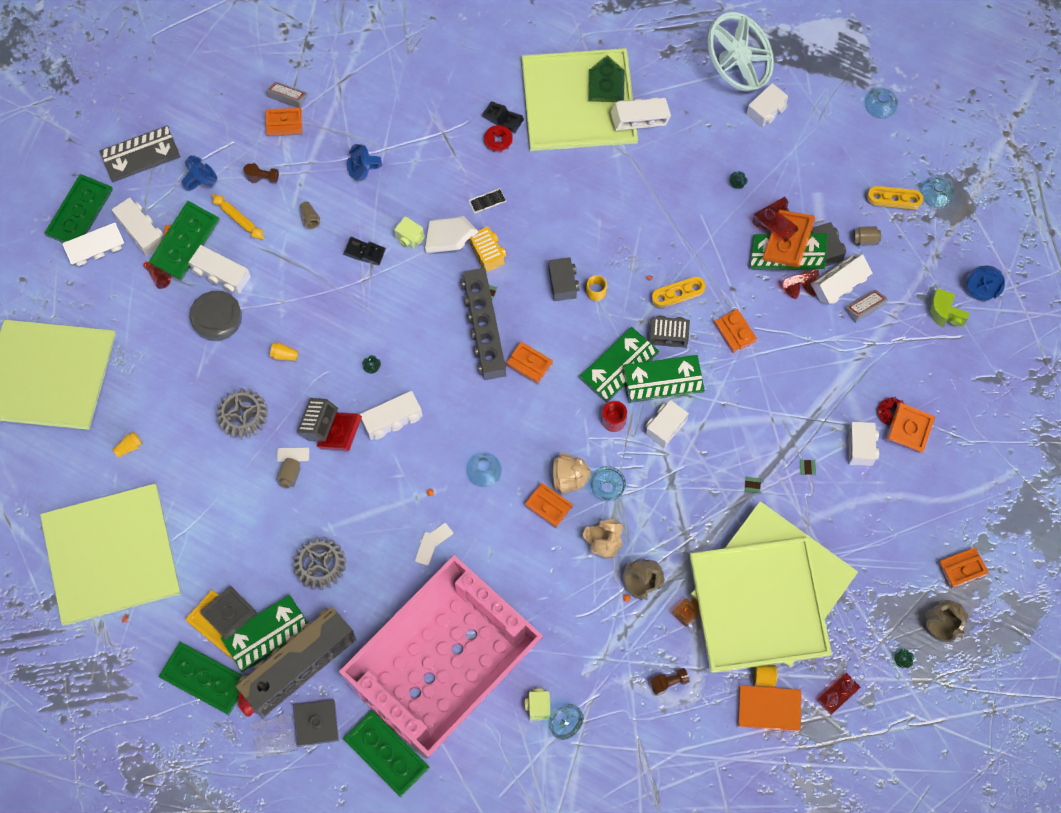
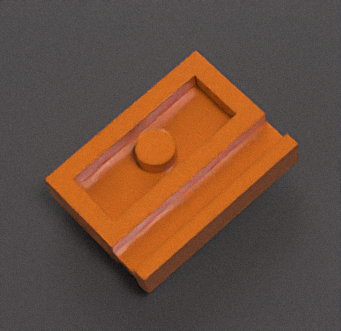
(284, 121)
(735, 331)
(529, 362)
(548, 505)
(963, 567)

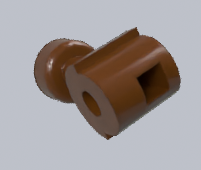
(254, 174)
(662, 683)

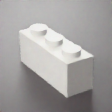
(640, 113)
(138, 225)
(94, 244)
(219, 270)
(841, 279)
(391, 415)

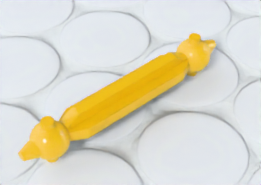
(237, 216)

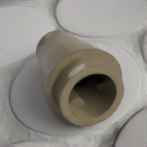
(309, 215)

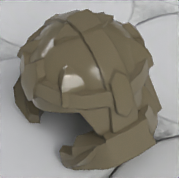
(643, 578)
(946, 621)

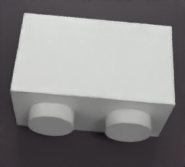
(767, 105)
(667, 423)
(863, 444)

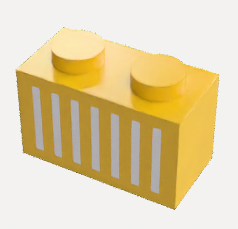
(487, 249)

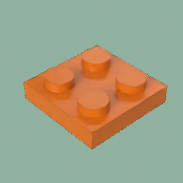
(910, 427)

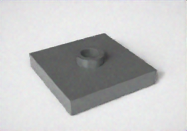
(228, 612)
(316, 723)

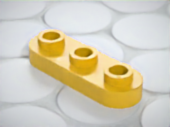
(903, 197)
(684, 287)

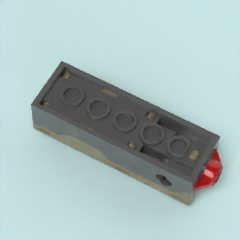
(294, 663)

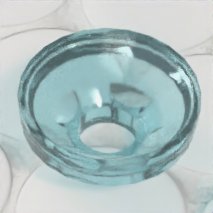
(880, 108)
(937, 198)
(608, 475)
(484, 478)
(569, 724)

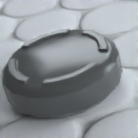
(215, 315)

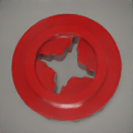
(498, 131)
(884, 407)

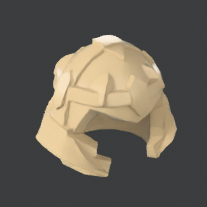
(570, 473)
(604, 538)

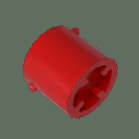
(614, 416)

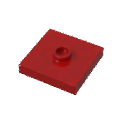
(341, 432)

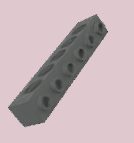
(478, 280)

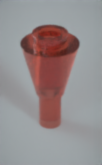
(159, 277)

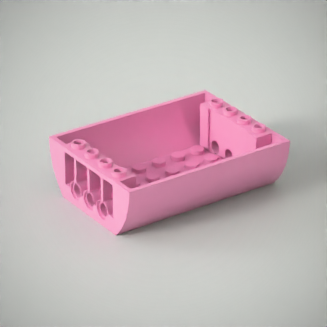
(421, 643)

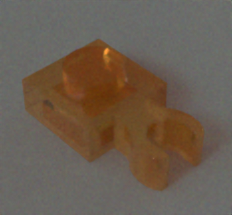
(686, 611)

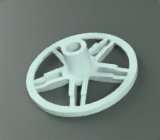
(739, 52)

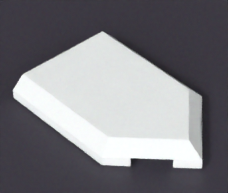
(448, 234)

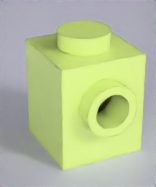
(409, 233)
(538, 704)

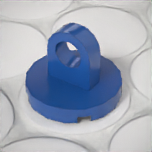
(361, 162)
(198, 173)
(985, 282)

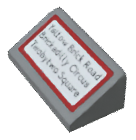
(286, 94)
(866, 305)

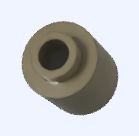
(867, 235)
(288, 473)

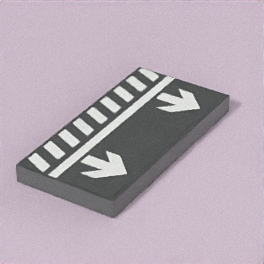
(139, 153)

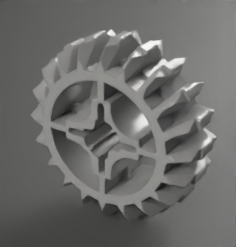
(258, 408)
(313, 568)

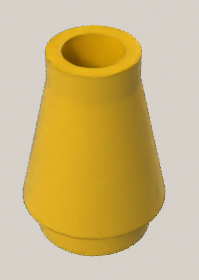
(283, 352)
(127, 444)

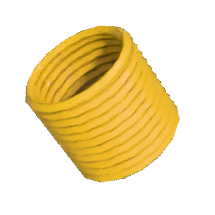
(596, 279)
(765, 676)

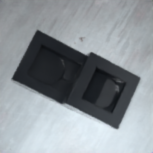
(501, 116)
(363, 251)

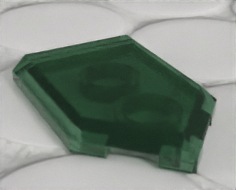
(606, 81)

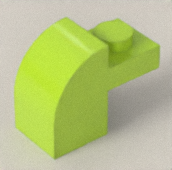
(942, 310)

